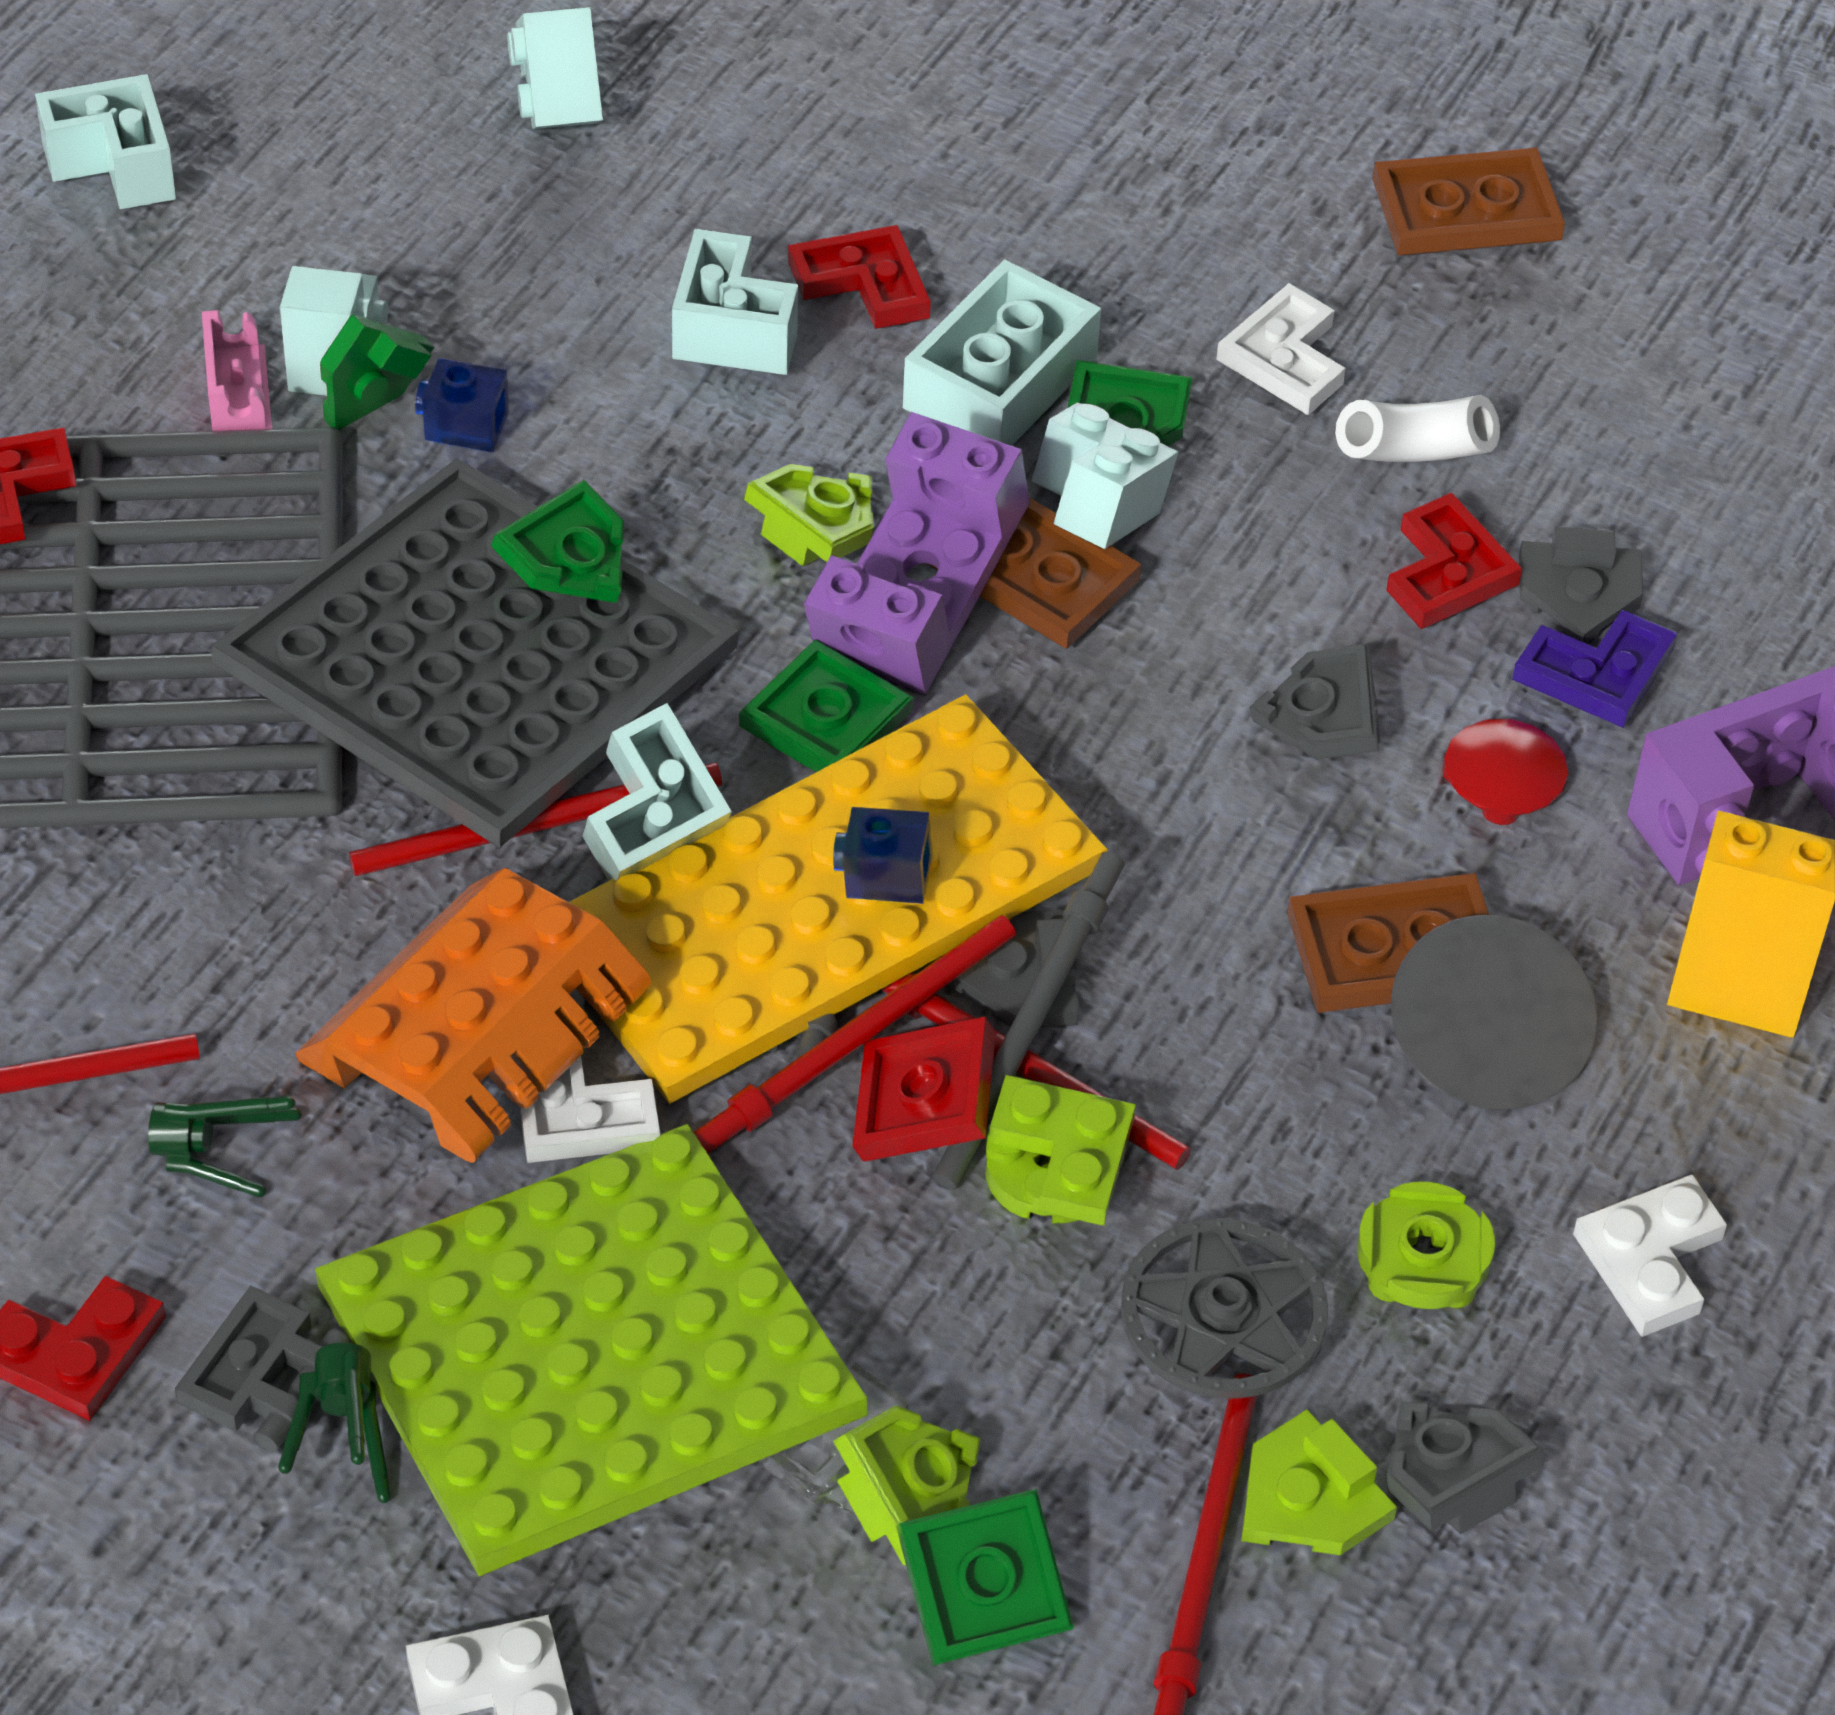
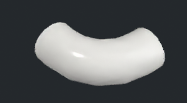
(1418, 430)

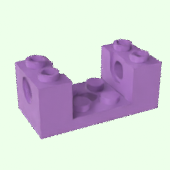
(950, 509)
(1725, 756)

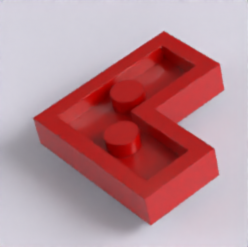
(868, 262)
(30, 466)
(1459, 563)
(88, 1357)

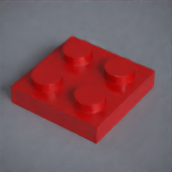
(924, 1089)

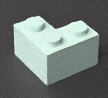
(558, 66)
(109, 130)
(313, 314)
(726, 314)
(1104, 473)
(668, 799)

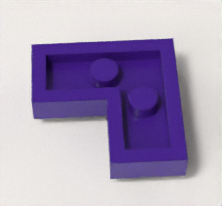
(1601, 679)

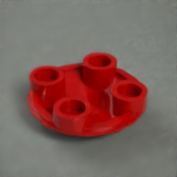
(1505, 768)

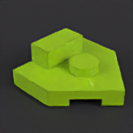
(812, 513)
(904, 1471)
(1313, 1489)

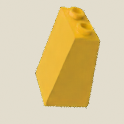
(1756, 924)

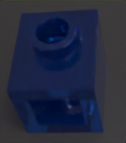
(463, 404)
(885, 854)

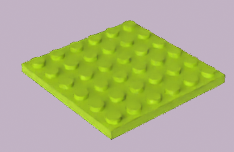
(588, 1347)

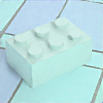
(1002, 355)

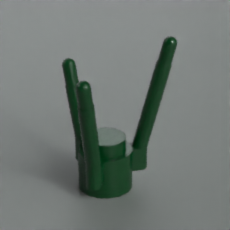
(185, 1129)
(344, 1389)

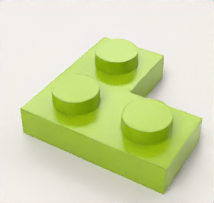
(1079, 1133)

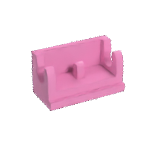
(236, 375)

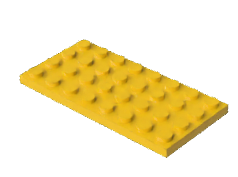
(757, 927)

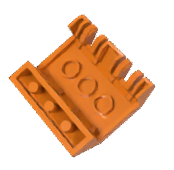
(481, 999)

